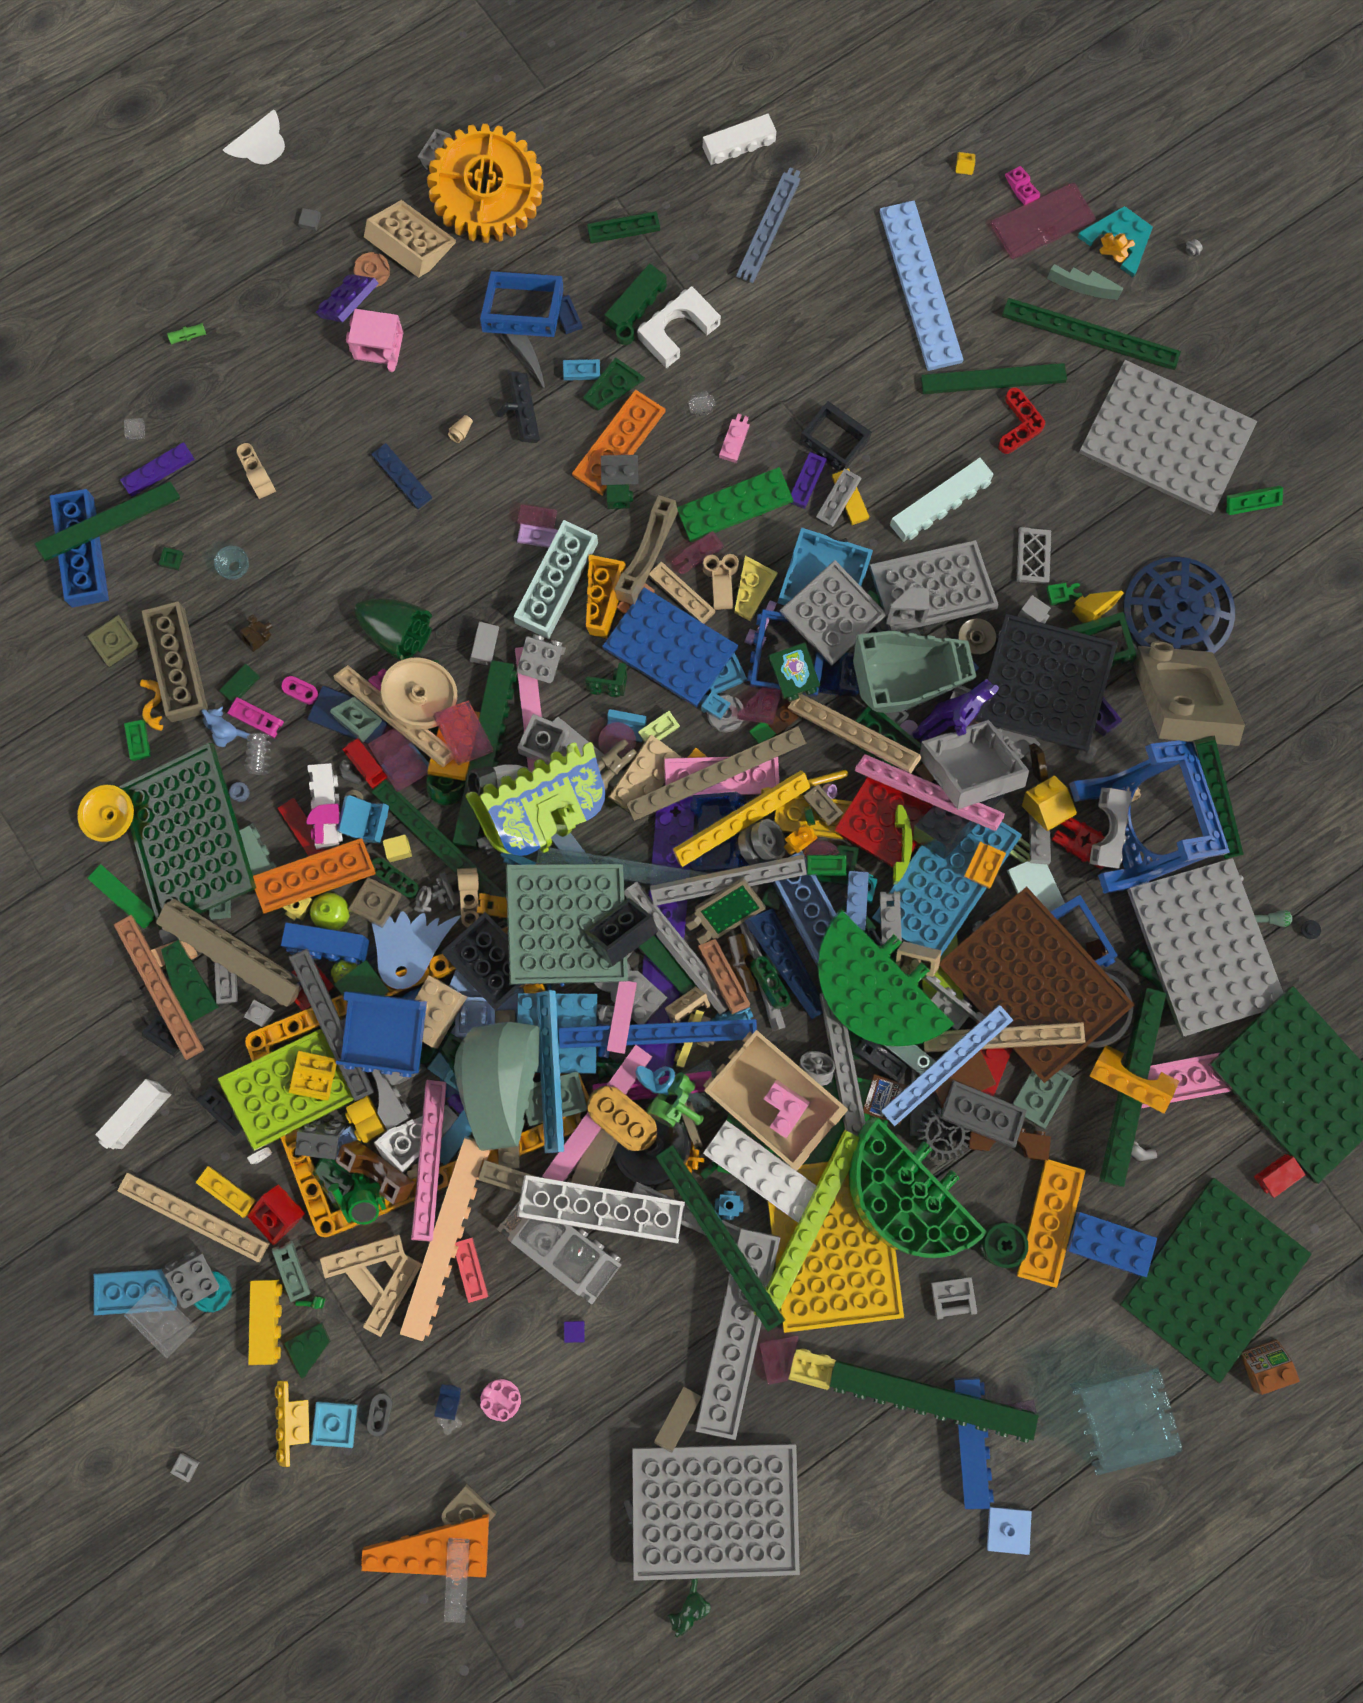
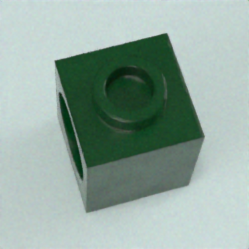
(619, 496)

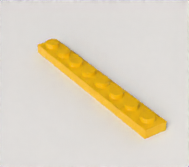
(741, 818)

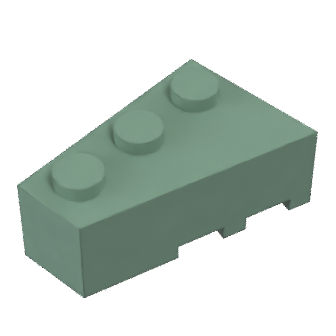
(256, 851)

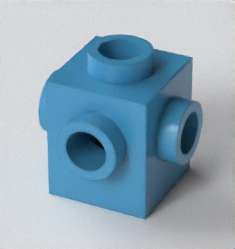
(720, 1205)

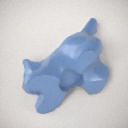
(222, 730)

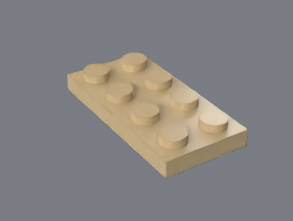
(643, 773)

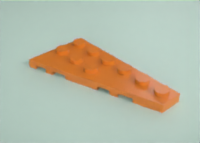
(428, 1550)

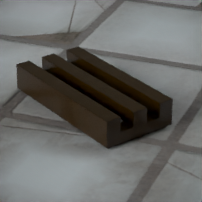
(1038, 762)

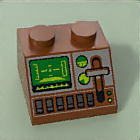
(1269, 1367)

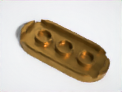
(622, 1118)

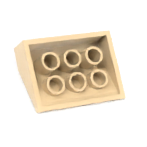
(408, 237)

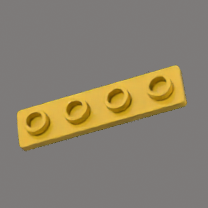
(292, 1423)

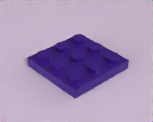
(346, 297)

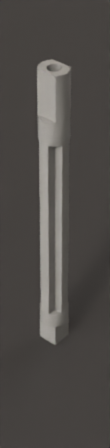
(774, 1015)

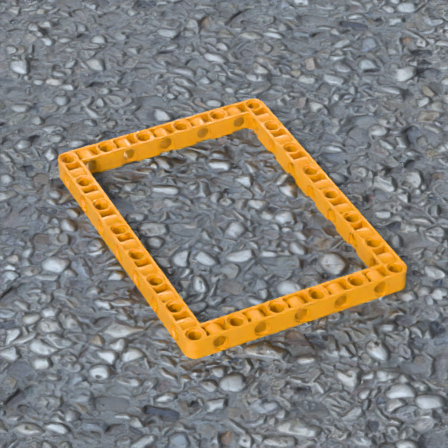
(303, 1166)

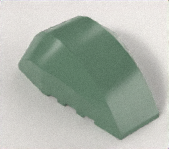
(908, 669)
(495, 1079)

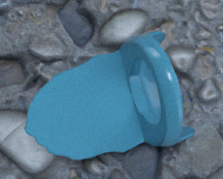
(651, 1079)

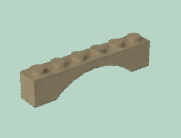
(635, 576)

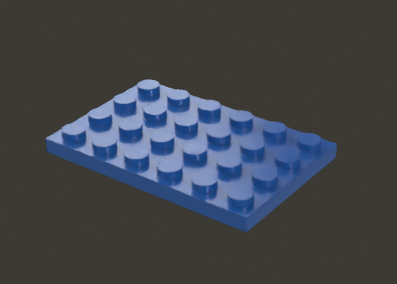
(670, 647)

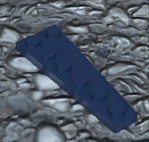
(779, 948)

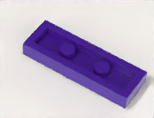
(807, 479)

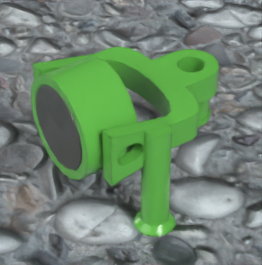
(670, 1114)

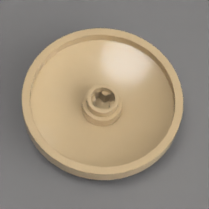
(417, 690)

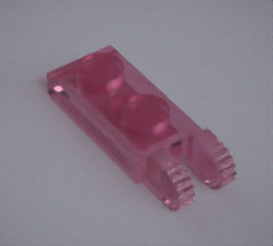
(698, 551)

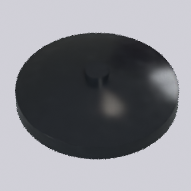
(643, 1165)

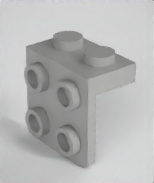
(540, 658)

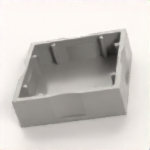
(973, 764)

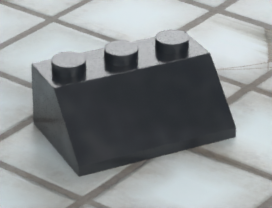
(621, 931)

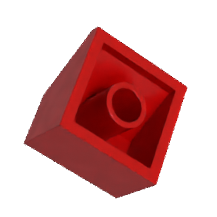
(275, 1214)

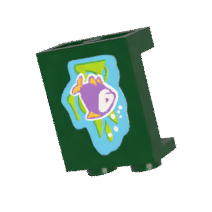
(794, 672)

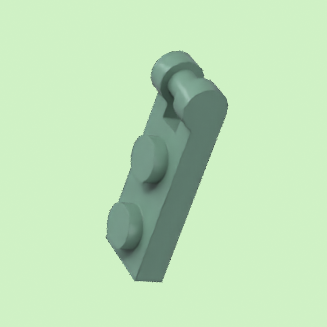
(291, 1271)

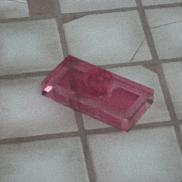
(537, 516)

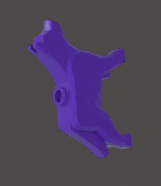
(955, 711)

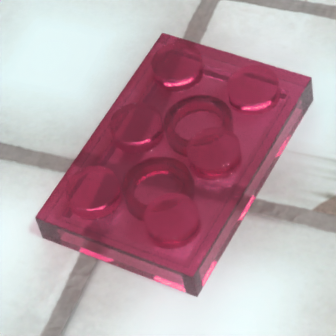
(463, 732)
(398, 759)

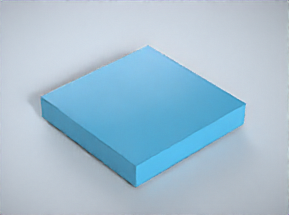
(334, 1424)

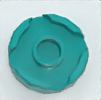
(219, 1298)

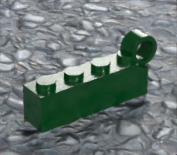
(634, 302)

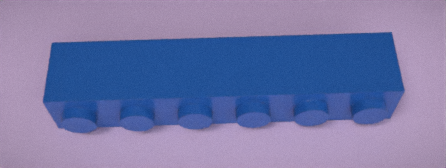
(974, 1453)

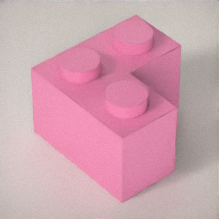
(790, 1106)

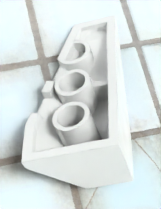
(402, 1143)

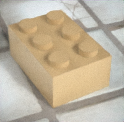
(441, 1009)

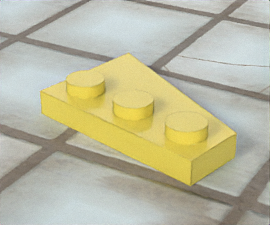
(753, 587)

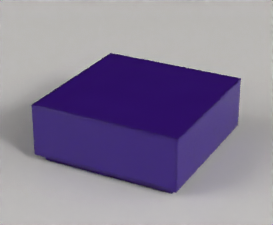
(574, 1331)

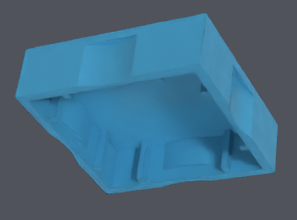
(814, 554)

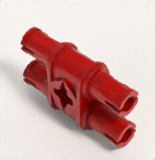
(1074, 844)

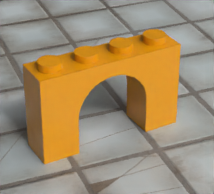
(1150, 1092)

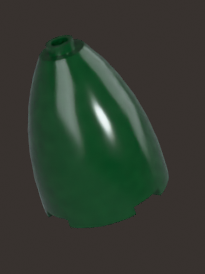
(395, 625)

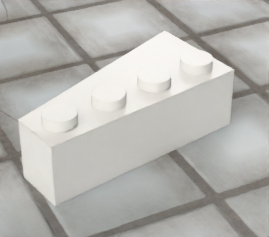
(323, 792)

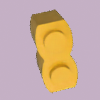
(366, 1120)

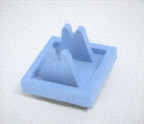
(473, 1013)

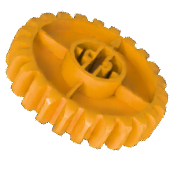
(475, 156)

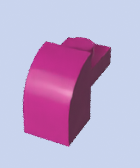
(322, 815)

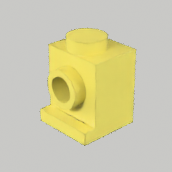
(299, 912)

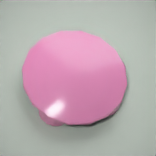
(500, 1400)

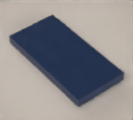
(321, 714)

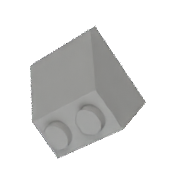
(910, 607)

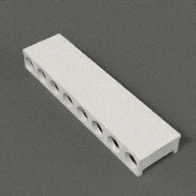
(600, 1209)

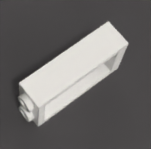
(132, 1115)

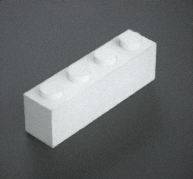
(739, 139)

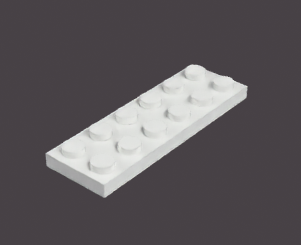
(760, 1170)

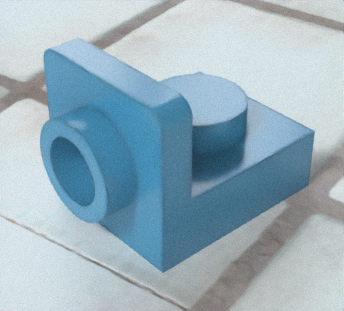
(714, 705)

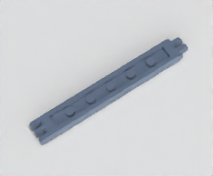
(769, 225)

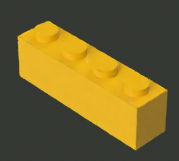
(264, 1322)

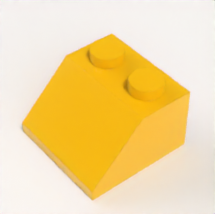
(1049, 803)

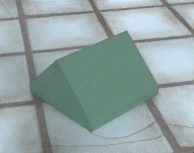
(356, 718)

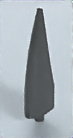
(523, 349)

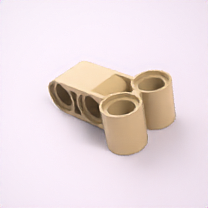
(255, 471)
(721, 580)
(468, 885)

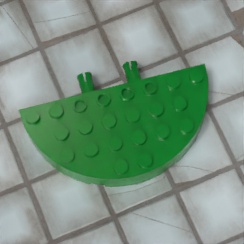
(872, 991)
(904, 1200)

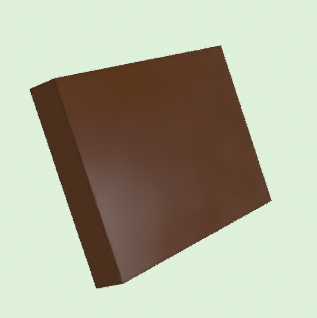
(972, 1074)

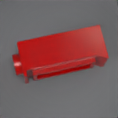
(365, 763)

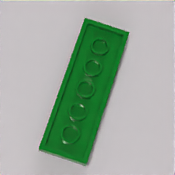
(735, 504)

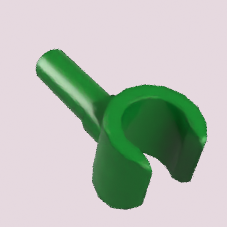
(318, 1303)

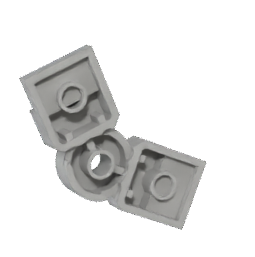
(647, 996)

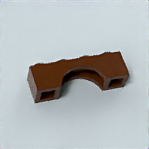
(1034, 1145)
(360, 1159)

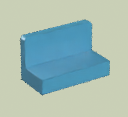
(634, 721)

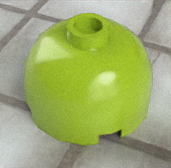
(329, 911)

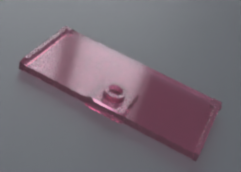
(1043, 221)

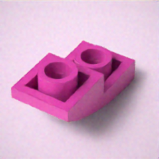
(1021, 185)

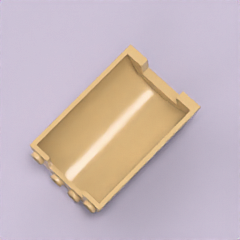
(747, 1080)

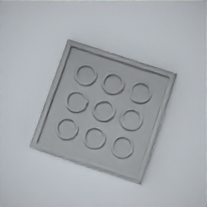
(833, 612)

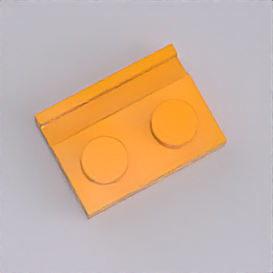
(985, 865)

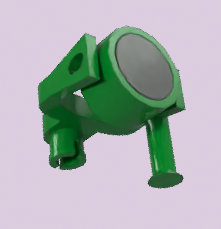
(361, 1203)

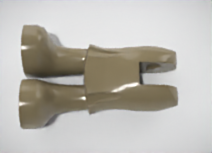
(614, 762)

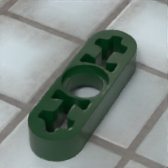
(402, 890)
(762, 980)

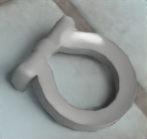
(419, 907)

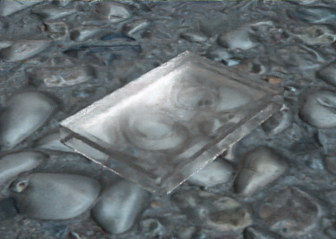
(160, 1321)

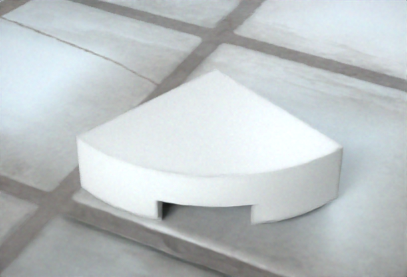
(259, 1156)

